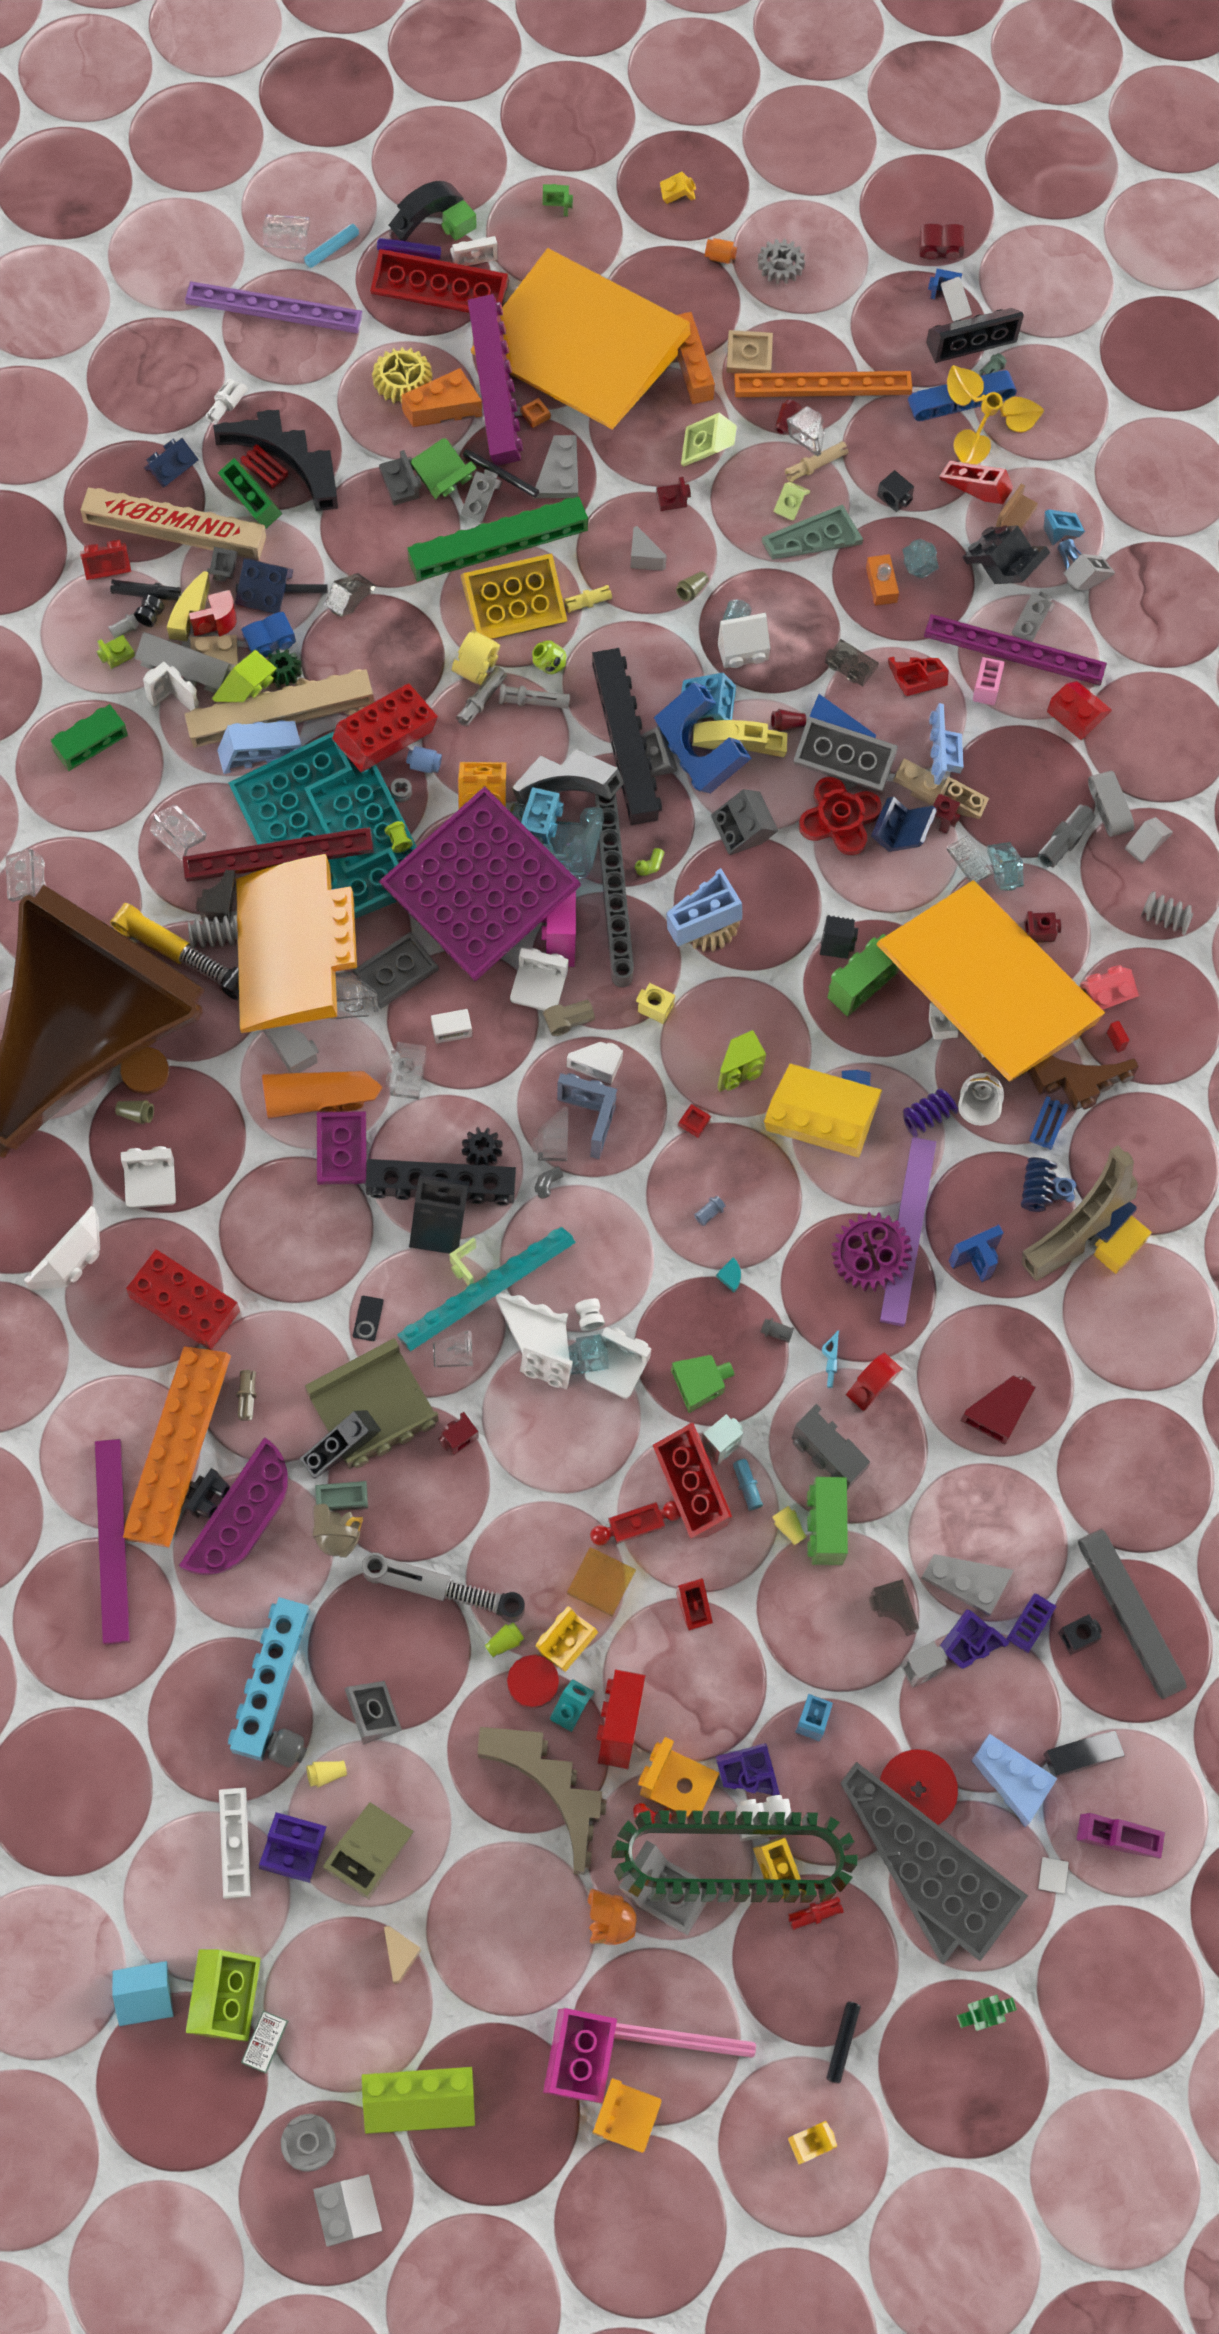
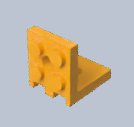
(476, 775)
(668, 1768)

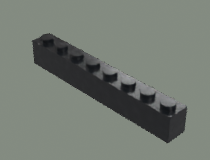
(625, 736)

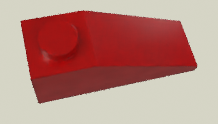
(980, 481)

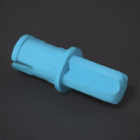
(747, 1484)

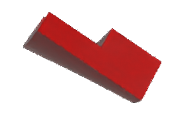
(919, 674)

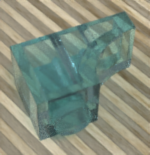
(1006, 866)
(588, 1354)

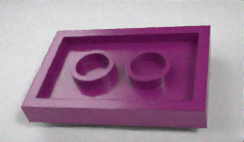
(341, 1148)

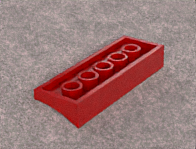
(434, 281)

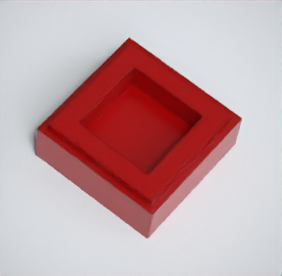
(1118, 1036)
(694, 1120)

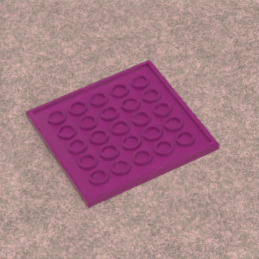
(480, 883)

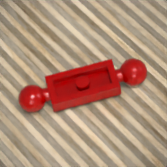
(635, 1523)

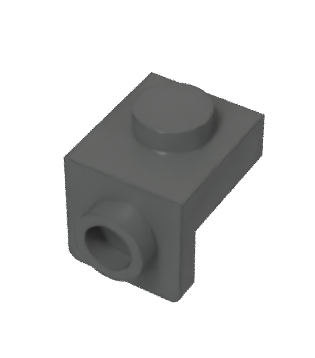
(223, 564)

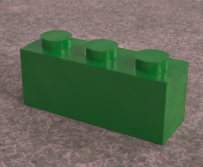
(250, 493)
(89, 737)

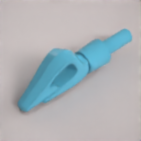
(831, 1367)

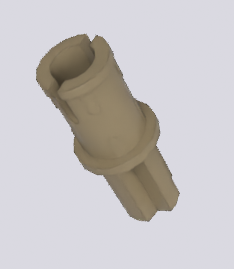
(246, 1395)

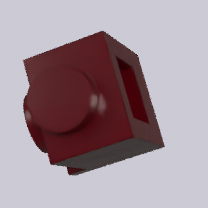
(1035, 927)
(458, 1434)

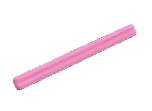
(685, 2040)

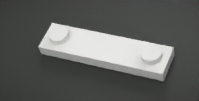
(234, 1843)

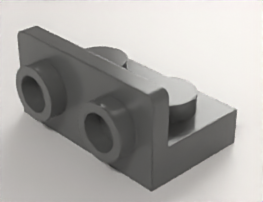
(400, 479)

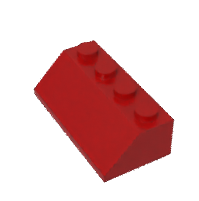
(693, 1482)

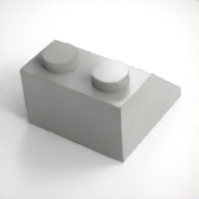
(347, 2210)

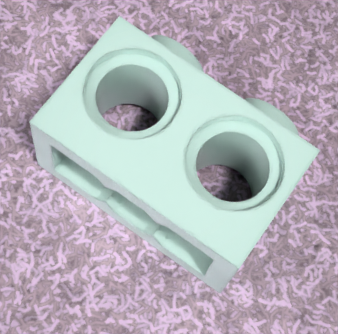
(722, 1439)

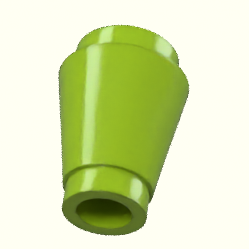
(504, 1640)

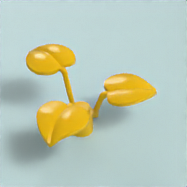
(967, 385)

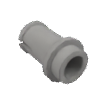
(124, 626)

